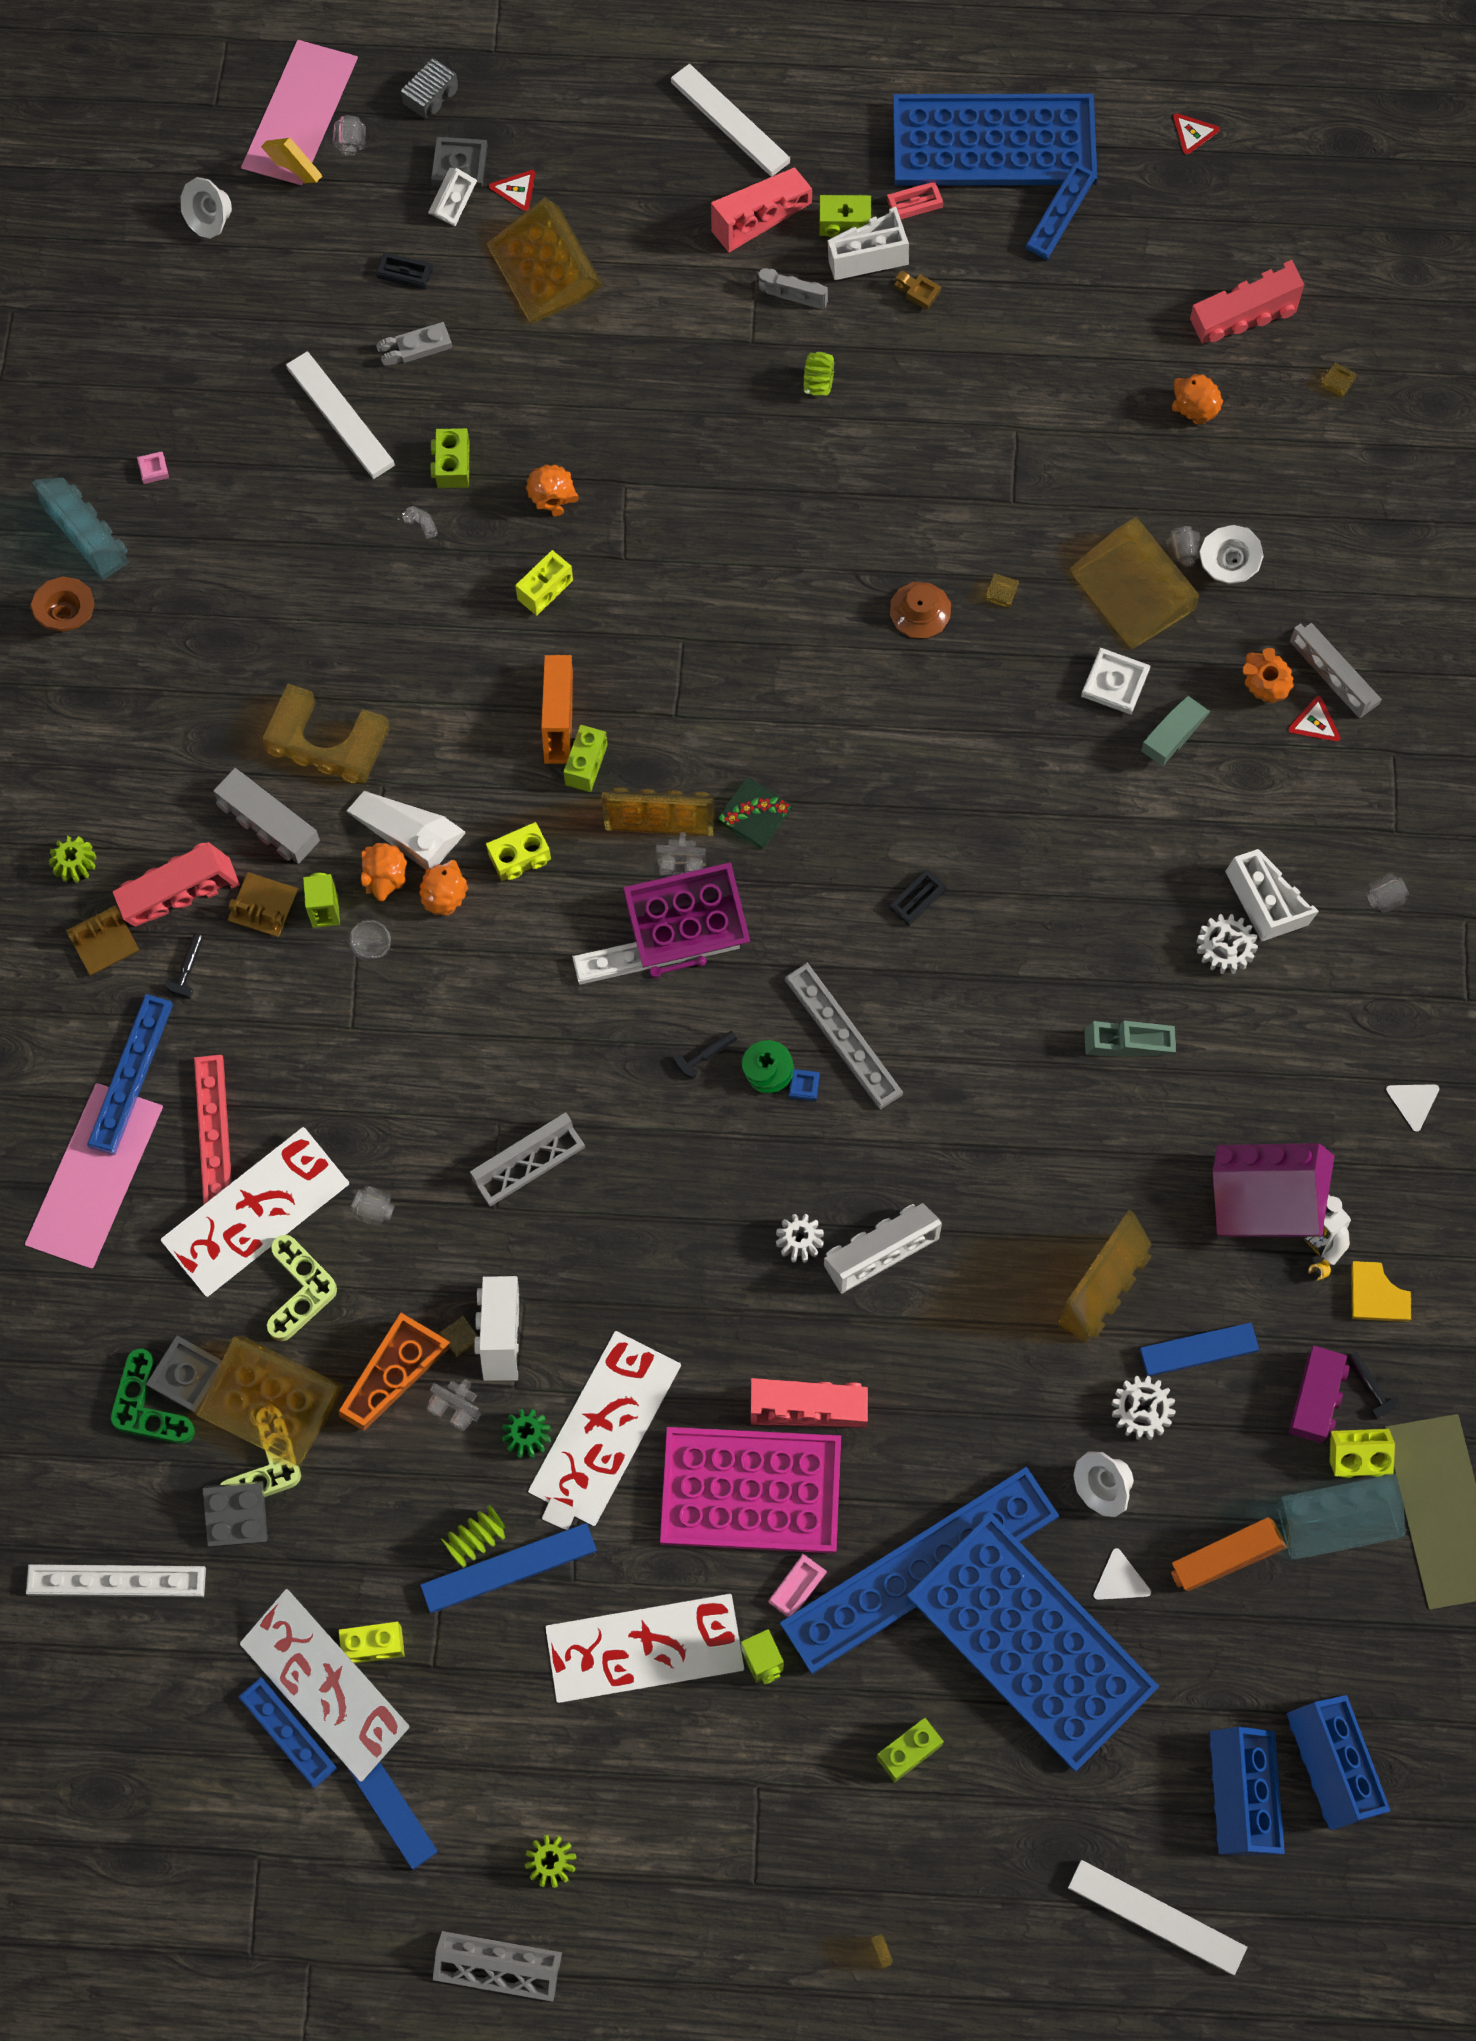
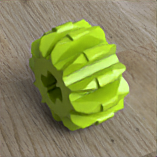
(818, 374)
(70, 869)
(559, 1867)

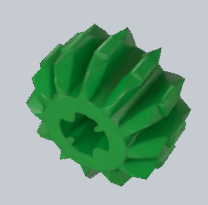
(533, 1441)

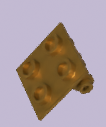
(262, 904)
(103, 940)

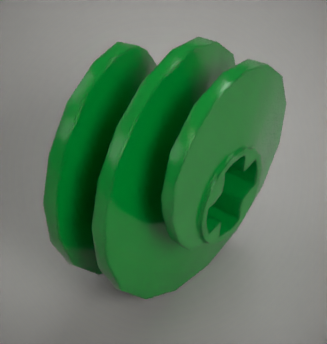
(774, 1076)

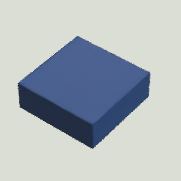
(804, 1085)

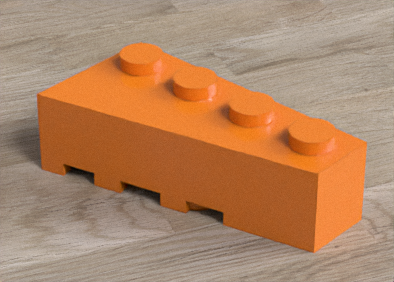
(396, 1365)

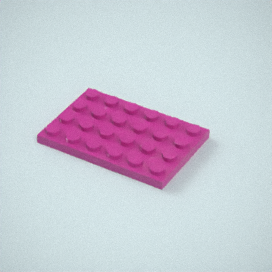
(751, 1490)

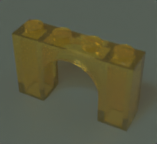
(350, 759)

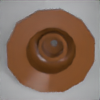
(62, 604)
(920, 620)

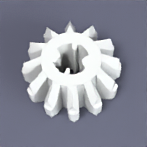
(807, 1245)

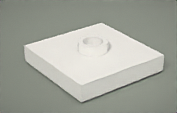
(1115, 681)

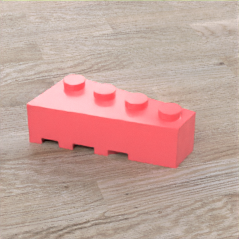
(758, 208)
(1248, 304)
(175, 884)
(808, 1404)

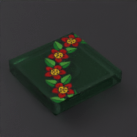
(755, 813)

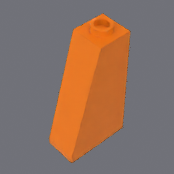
(557, 708)
(1228, 1555)

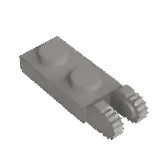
(793, 289)
(415, 344)

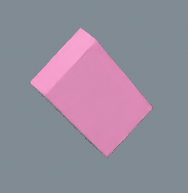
(797, 1586)

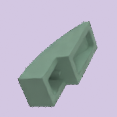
(1174, 730)
(1129, 1039)

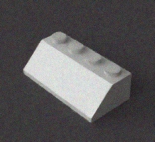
(882, 1247)

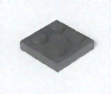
(459, 153)
(185, 1374)
(235, 1513)

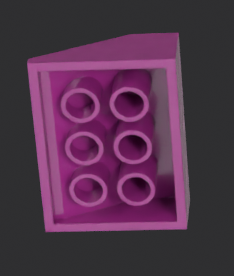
(686, 915)
(1271, 1189)

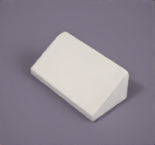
(452, 196)

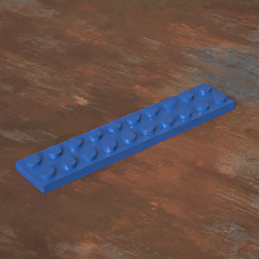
(879, 1592)

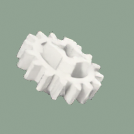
(1219, 953)
(1138, 1398)

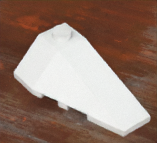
(416, 832)

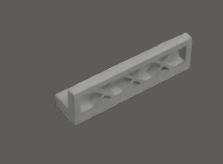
(1334, 669)
(522, 1150)
(497, 1959)

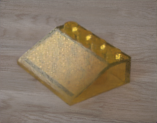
(544, 262)
(1135, 583)
(658, 811)
(1106, 1279)
(269, 1399)

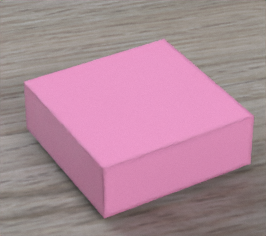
(153, 467)

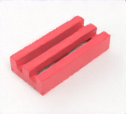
(917, 204)

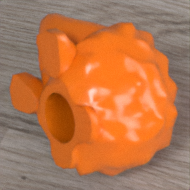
(1197, 398)
(550, 488)
(1267, 676)
(383, 869)
(443, 888)

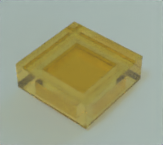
(1339, 380)
(1002, 590)
(460, 1336)
(881, 1951)

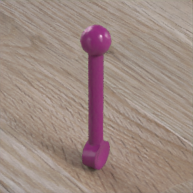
(656, 971)

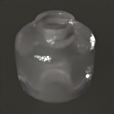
(349, 135)
(1184, 546)
(1387, 892)
(372, 1206)

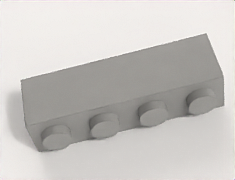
(266, 816)

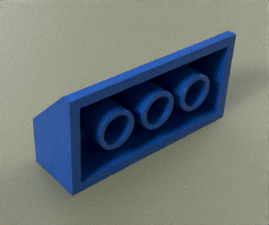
(1338, 1762)
(1246, 1792)

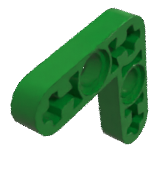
(140, 1414)

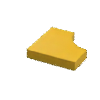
(288, 155)
(1375, 1296)

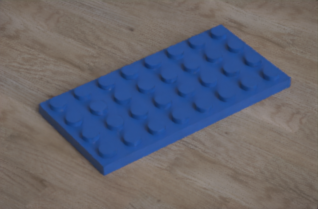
(992, 138)
(1033, 1642)

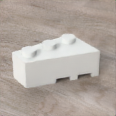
(870, 248)
(1267, 897)
(498, 1327)

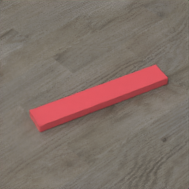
(212, 1125)

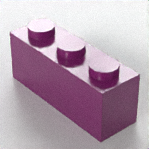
(1319, 1394)

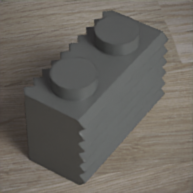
(429, 88)

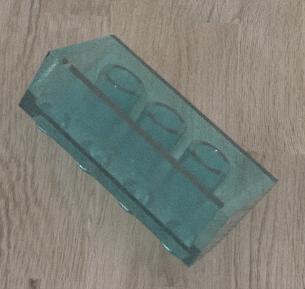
(81, 526)
(1342, 1516)

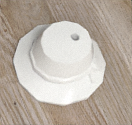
(205, 207)
(1227, 545)
(1103, 1483)

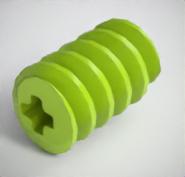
(475, 1536)

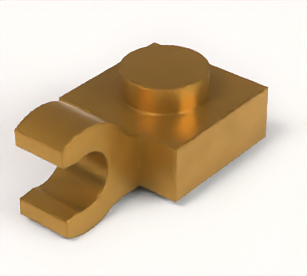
(919, 290)

